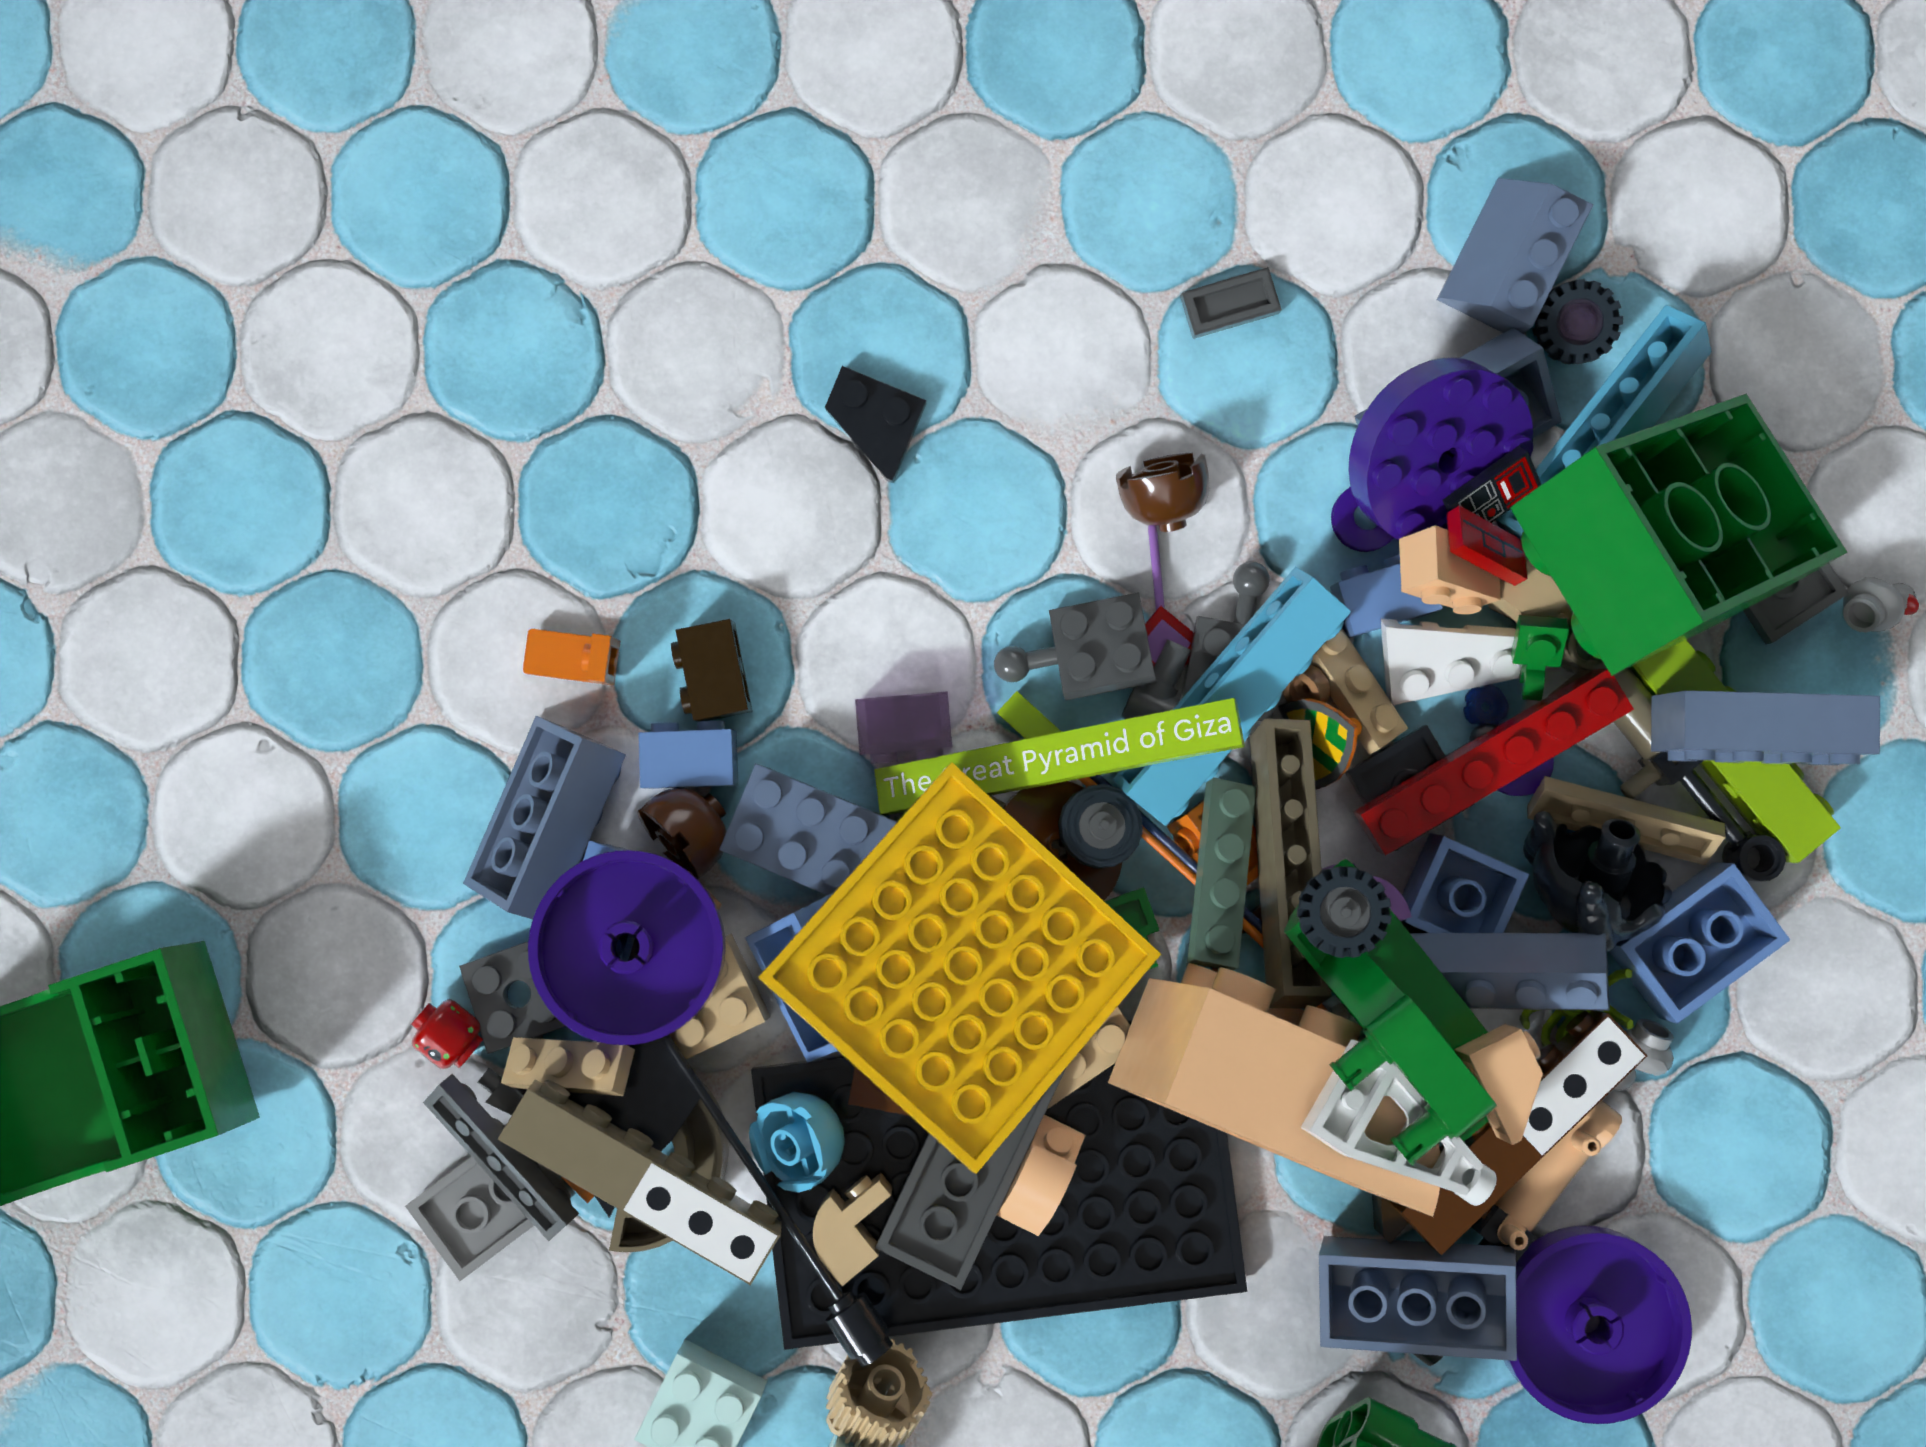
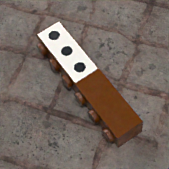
(1574, 1080)

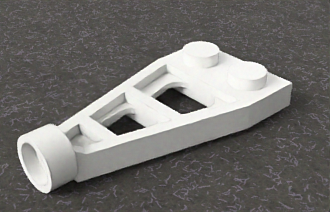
(1343, 1115)

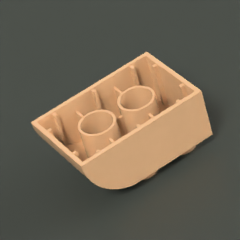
(1255, 1073)

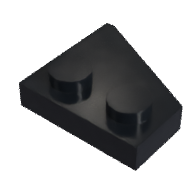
(875, 418)

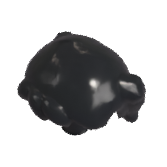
(1596, 878)

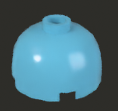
(797, 1140)

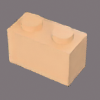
(1442, 577)

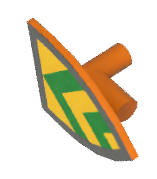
(1331, 735)

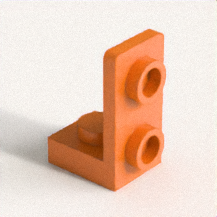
(572, 656)

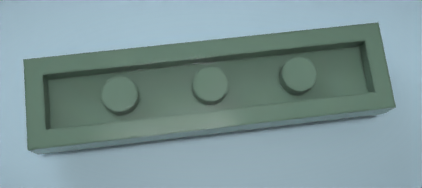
(1221, 874)

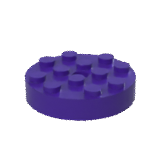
(1415, 425)
(577, 958)
(1640, 1335)

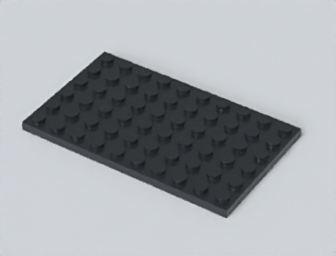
(1136, 1227)

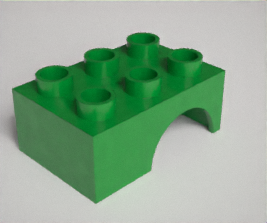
(116, 1070)

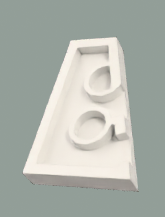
(1443, 660)

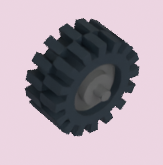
(1344, 911)

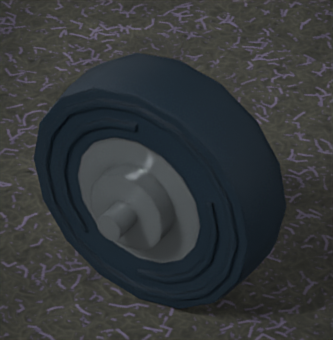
(1100, 826)

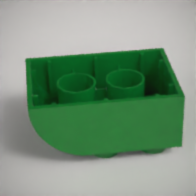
(1674, 531)

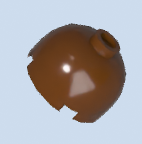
(1165, 490)
(686, 827)

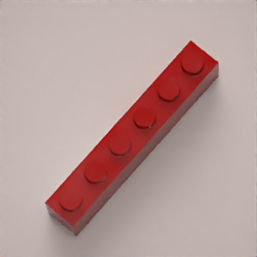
(1493, 760)

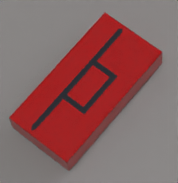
(1486, 546)

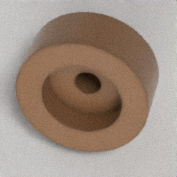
(1310, 685)

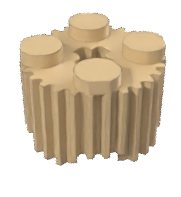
(878, 1401)

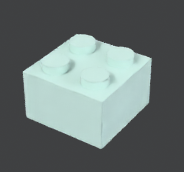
(701, 1402)

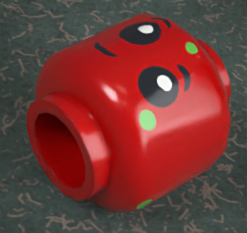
(446, 1034)

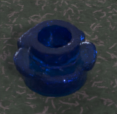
(1497, 704)

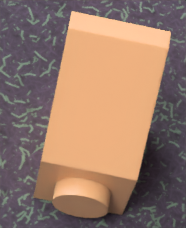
(1509, 1073)

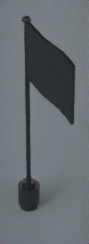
(657, 1103)

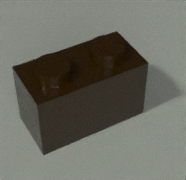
(712, 671)

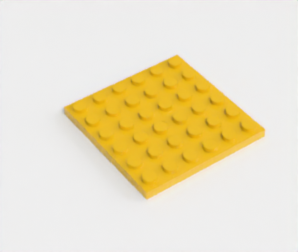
(960, 967)

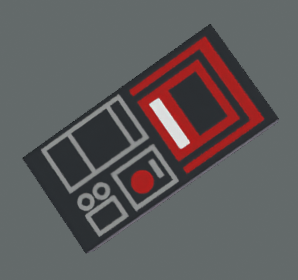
(1497, 487)

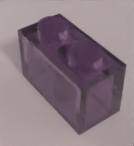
(903, 725)

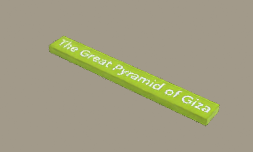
(1072, 753)

